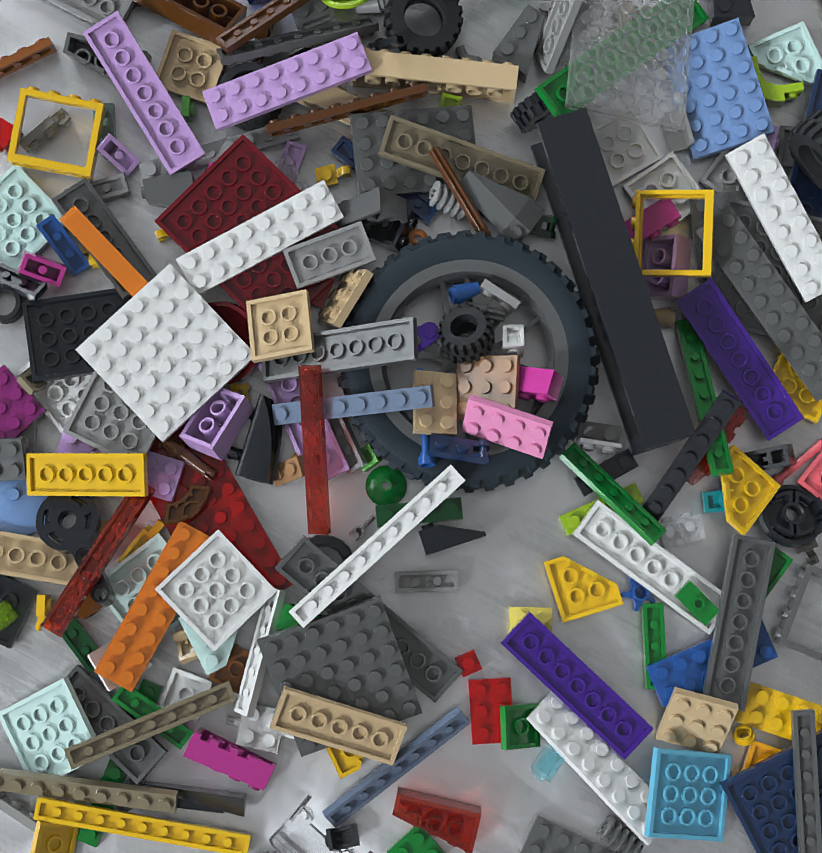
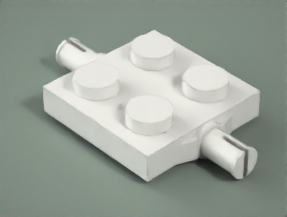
(256, 731)

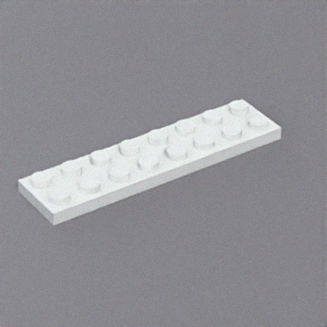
(780, 214)
(260, 238)
(646, 564)
(594, 762)

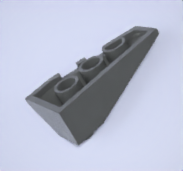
(506, 209)

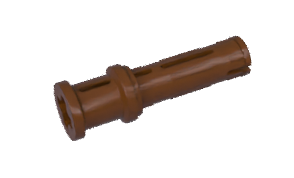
(180, 451)

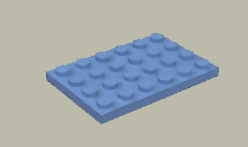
(724, 92)

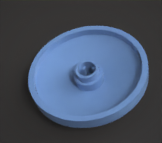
(17, 509)

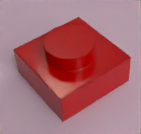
(468, 663)

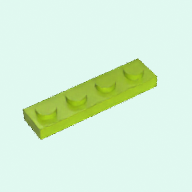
(573, 518)

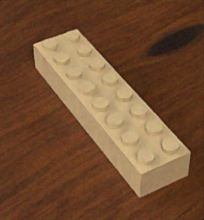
(441, 74)

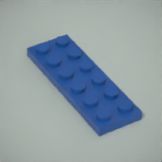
(689, 666)

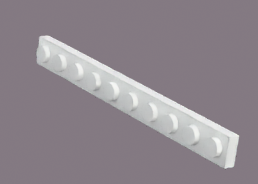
(377, 546)

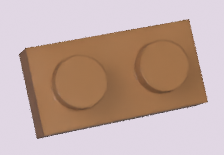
(289, 471)

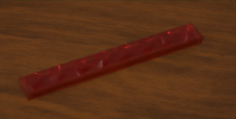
(314, 449)
(95, 562)

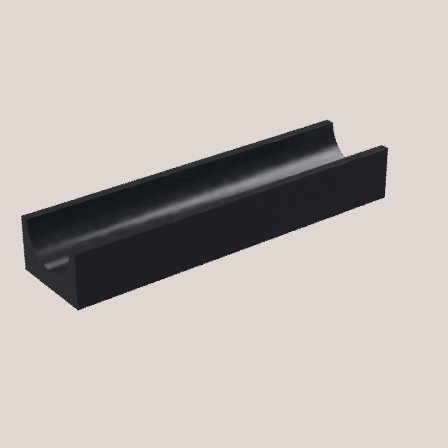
(611, 283)

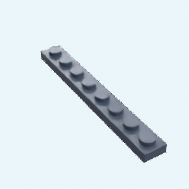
(361, 404)
(405, 761)

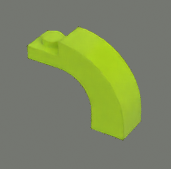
(776, 94)

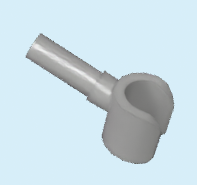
(361, 529)

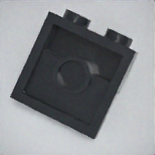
(396, 234)

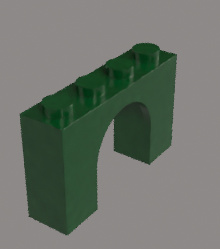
(447, 511)

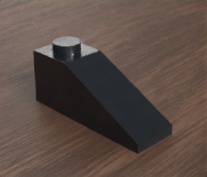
(773, 457)
(443, 537)

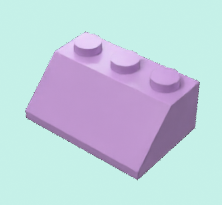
(666, 253)

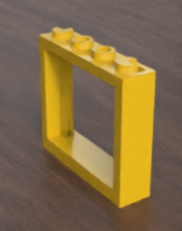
(48, 165)
(637, 225)

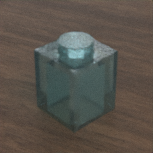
(546, 764)

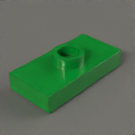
(696, 602)

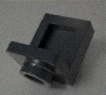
(342, 837)

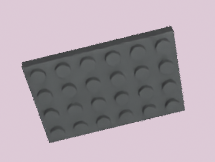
(376, 171)

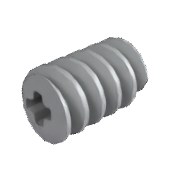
(444, 197)

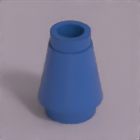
(462, 292)

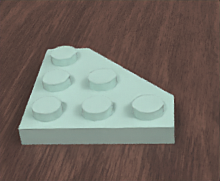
(789, 54)
(209, 659)

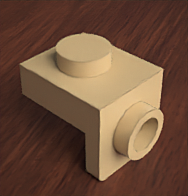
(185, 650)

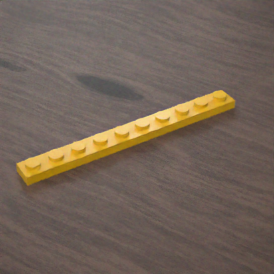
(141, 826)

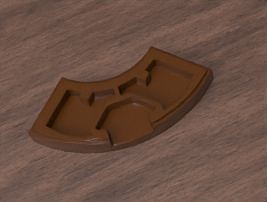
(188, 506)

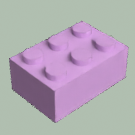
(217, 424)

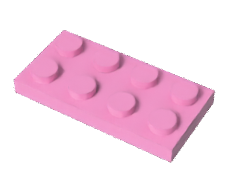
(507, 426)

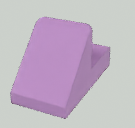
(117, 154)

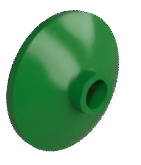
(390, 496)

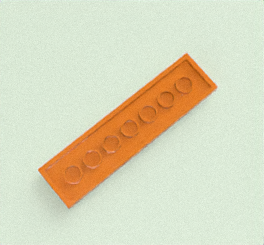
(148, 615)

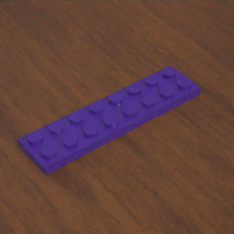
(739, 359)
(576, 685)

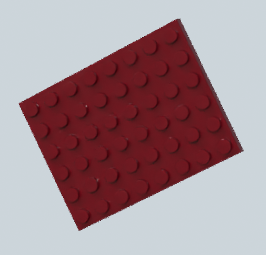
(226, 195)

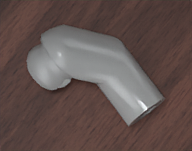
(462, 53)

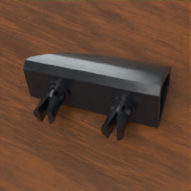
(262, 445)

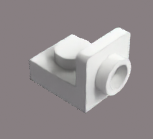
(513, 340)

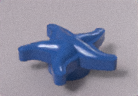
(637, 594)

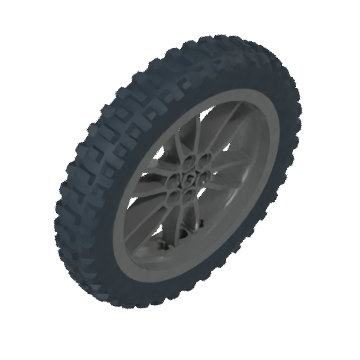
(538, 287)

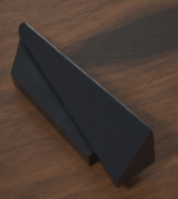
(205, 798)

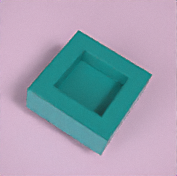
(713, 501)

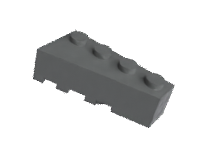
(79, 49)

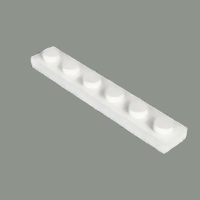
(256, 666)

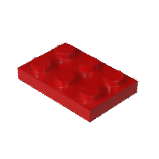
(485, 701)

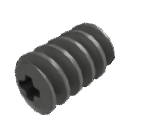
(619, 836)

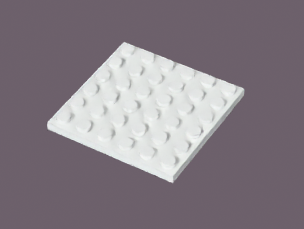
(166, 353)

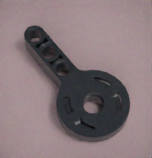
(808, 522)
(75, 539)

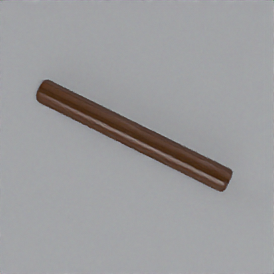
(458, 190)

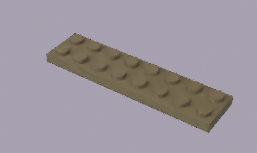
(410, 145)

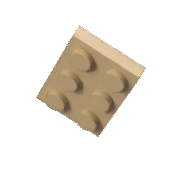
(442, 417)

